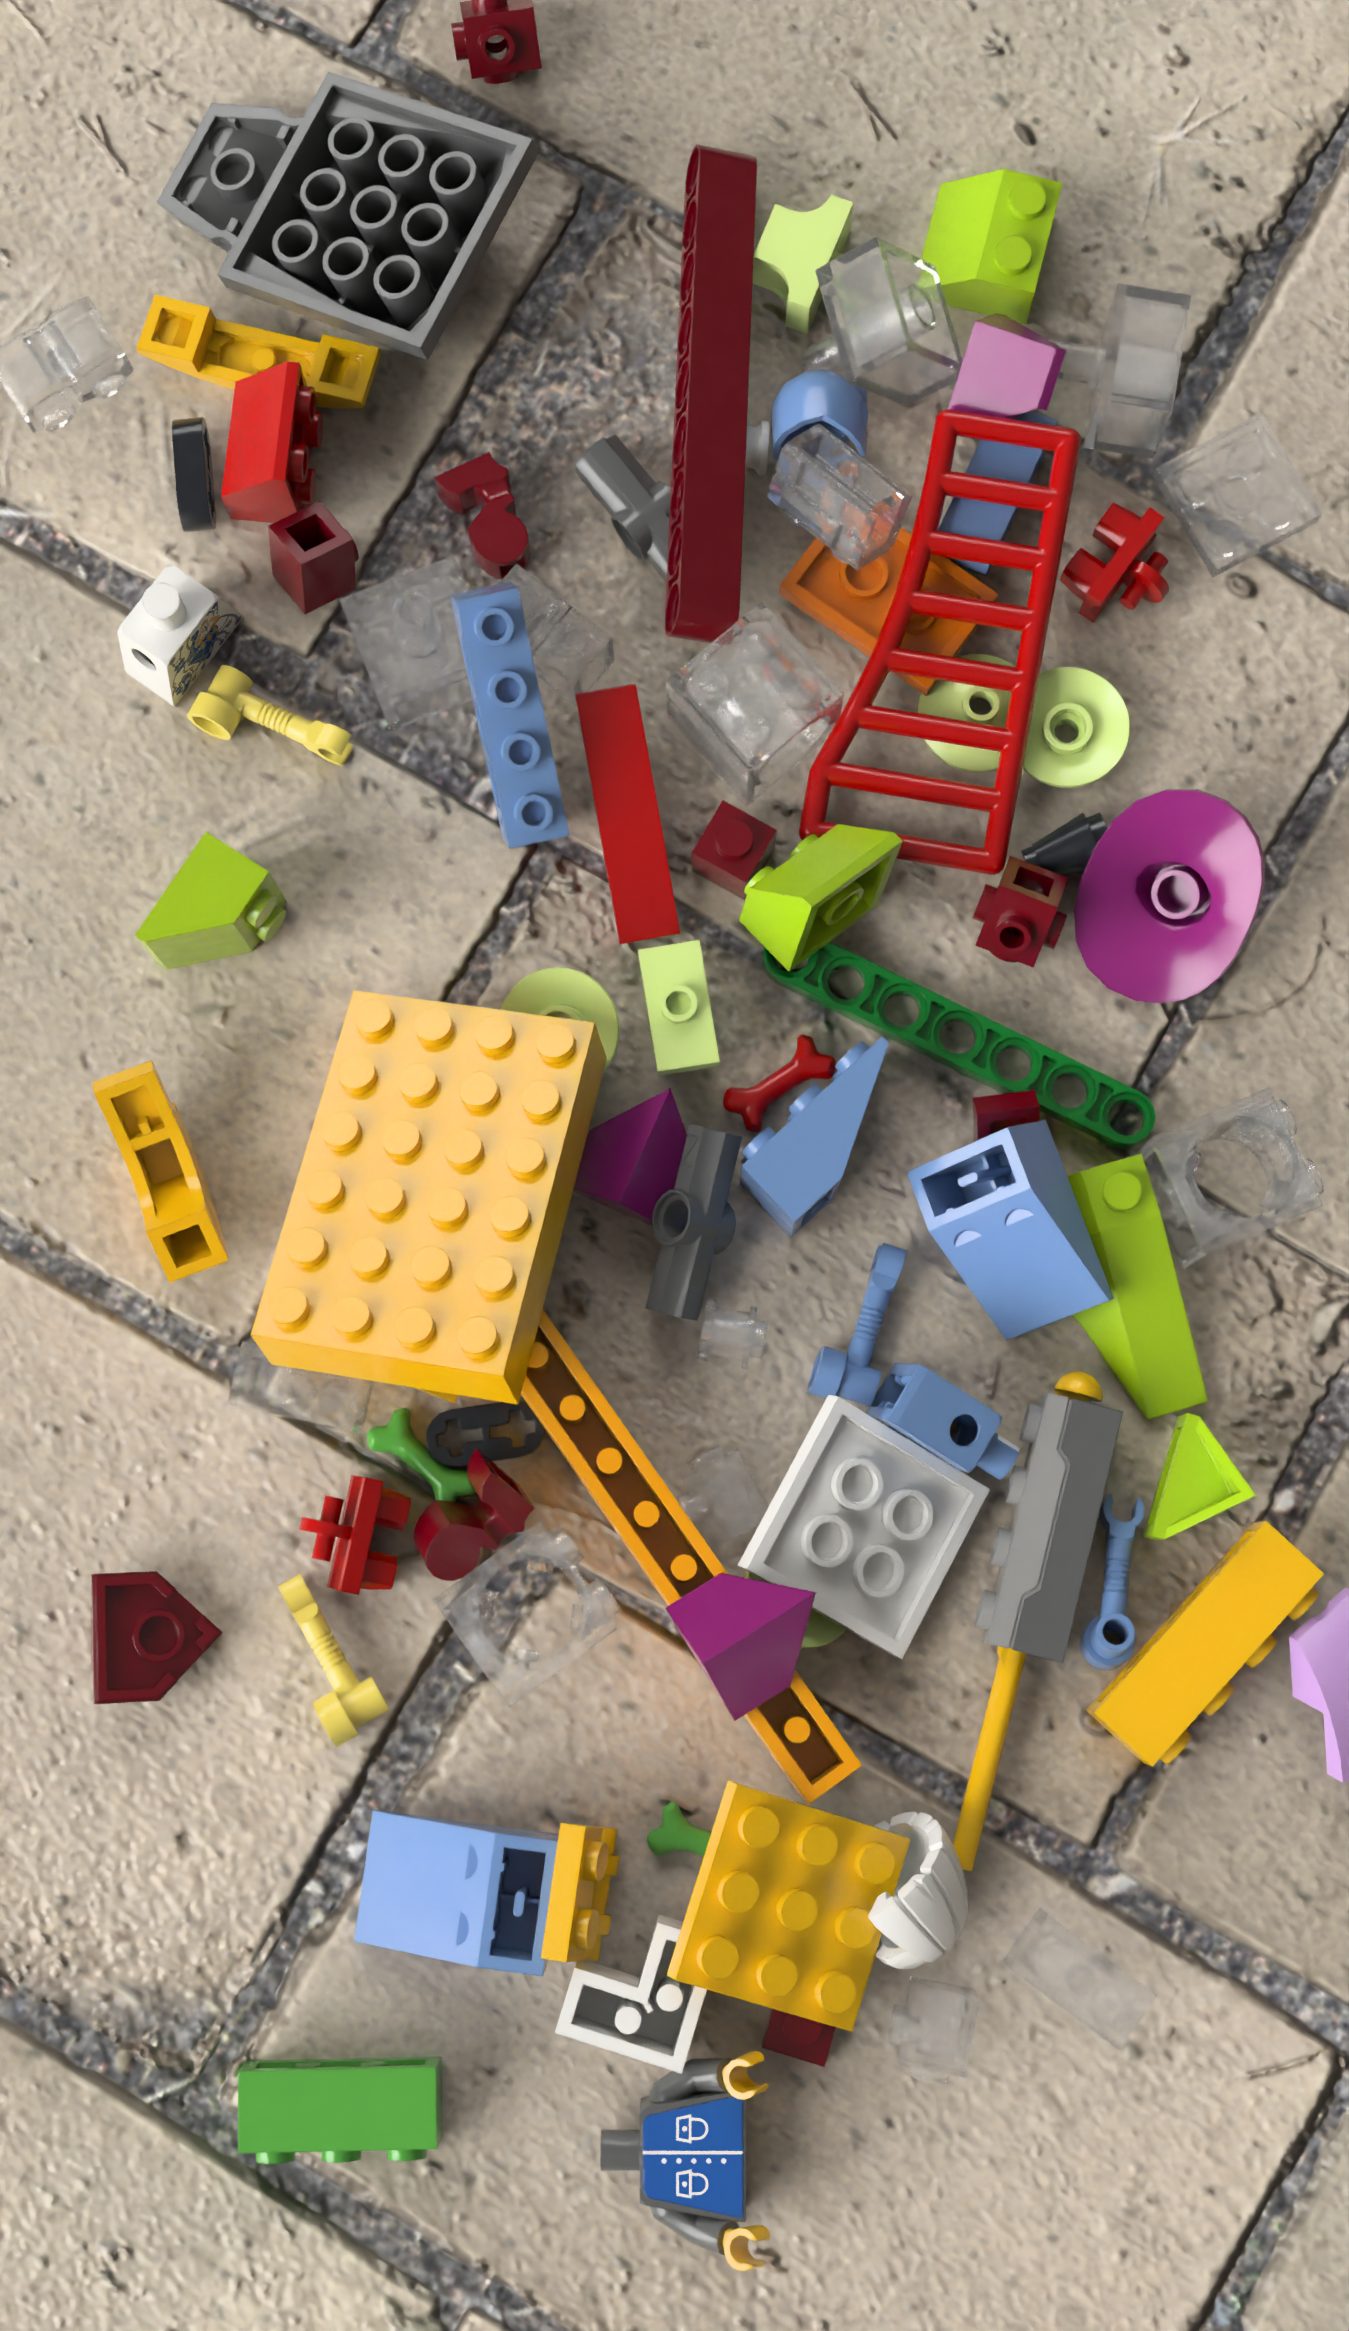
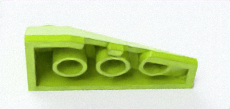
(1146, 1324)

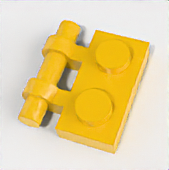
(580, 1893)

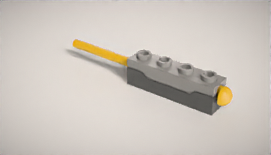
(1039, 1564)

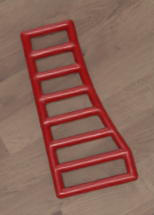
(911, 600)

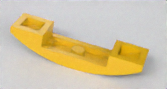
(223, 352)

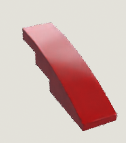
(627, 813)

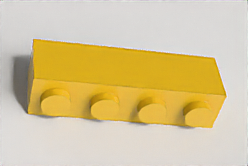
(1205, 1644)

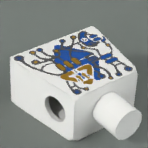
(177, 629)

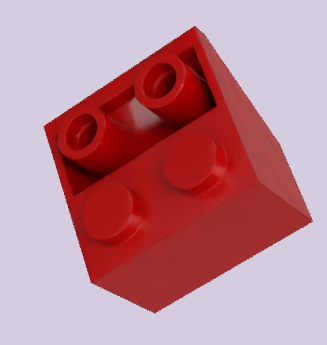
(271, 445)

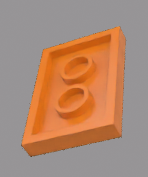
(858, 601)

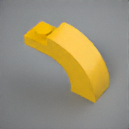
(164, 1171)

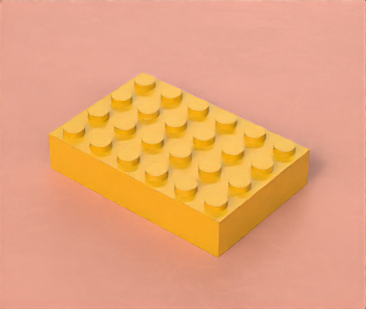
(432, 1196)

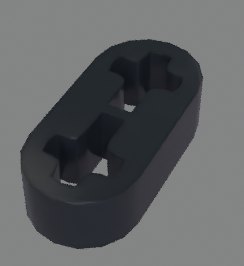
(193, 474)
(482, 1418)

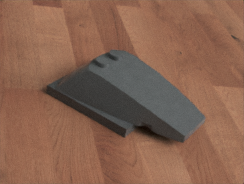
(354, 210)

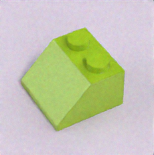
(991, 240)
(818, 891)
(213, 908)

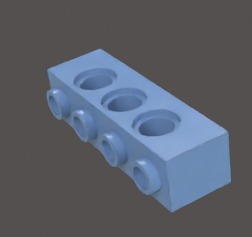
(510, 714)

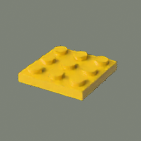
(787, 1906)

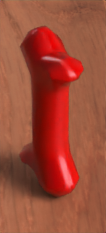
(754, 1101)

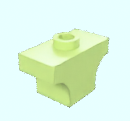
(794, 248)
(678, 1008)

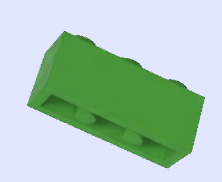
(340, 2108)

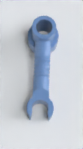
(849, 1373)
(1113, 1611)

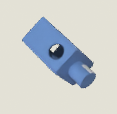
(922, 1410)

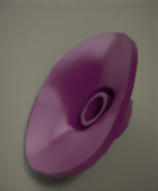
(1169, 895)

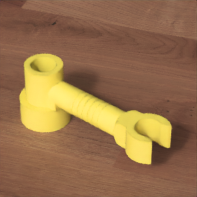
(229, 702)
(351, 1701)

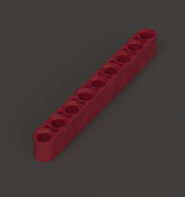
(711, 395)

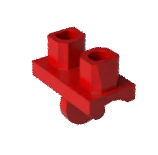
(1130, 539)
(352, 1561)

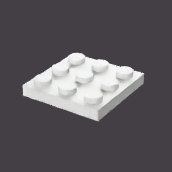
(865, 1526)

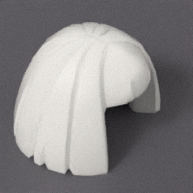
(928, 1900)

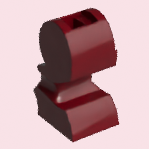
(496, 533)
(453, 1533)

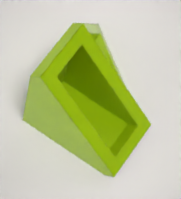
(1194, 1481)

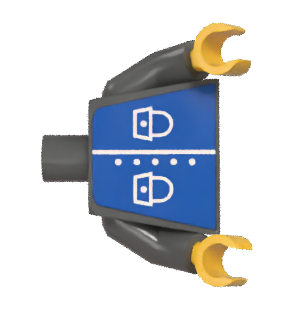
(695, 2154)

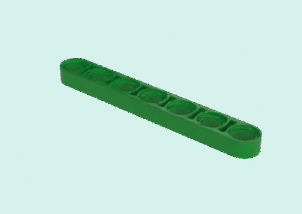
(980, 1060)

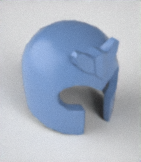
(819, 399)

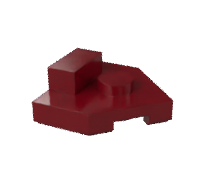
(142, 1636)

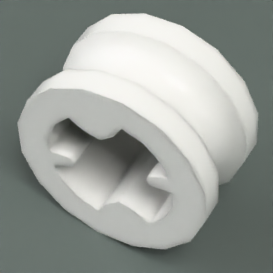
(757, 447)

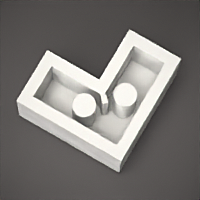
(632, 2015)

